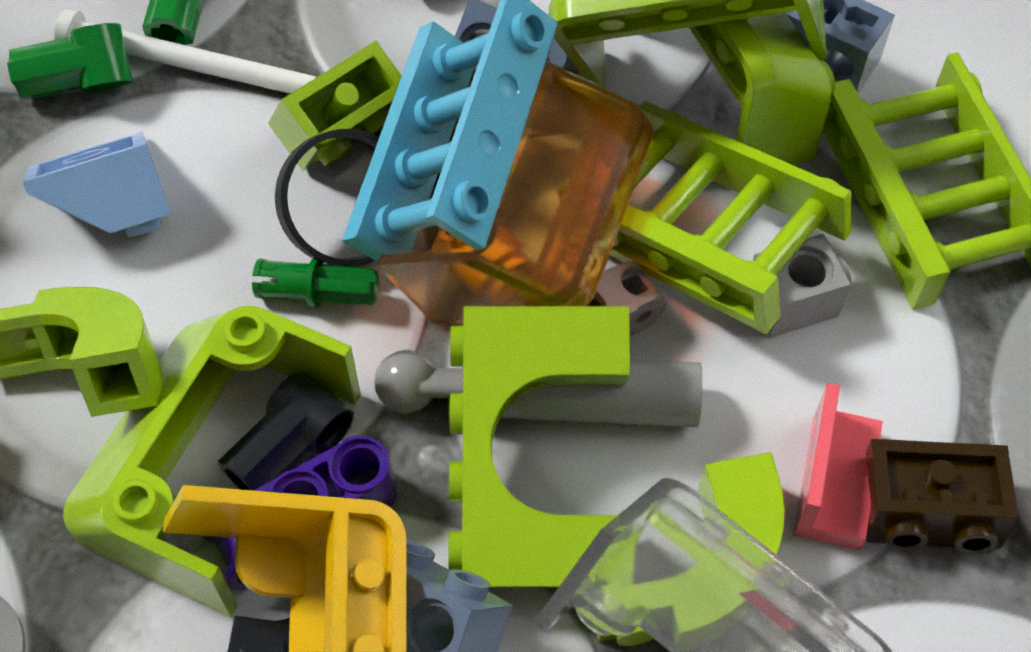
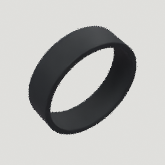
(281, 194)

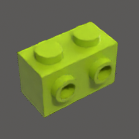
(344, 97)

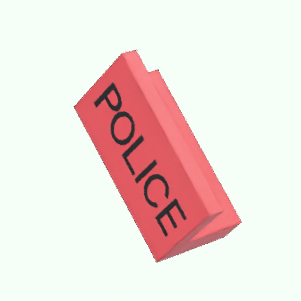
(835, 478)

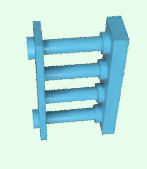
(421, 121)

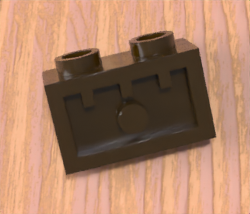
(940, 495)

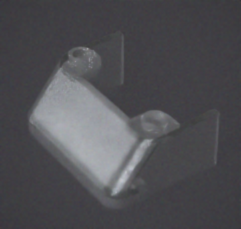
(699, 585)

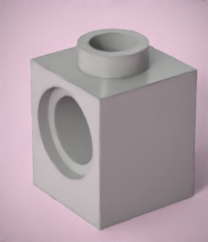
(829, 280)

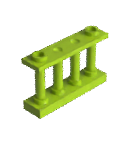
(899, 215)
(698, 262)

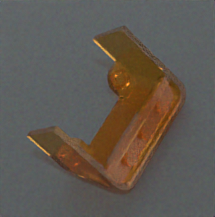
(554, 213)

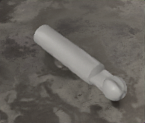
(653, 395)

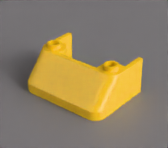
(327, 554)

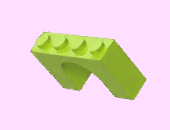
(502, 358)

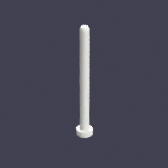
(194, 58)

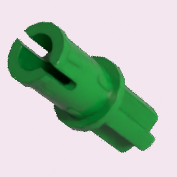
(316, 282)

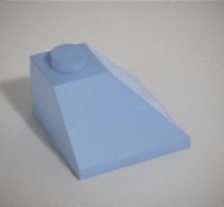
(104, 186)

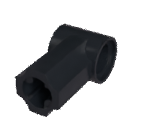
(298, 422)

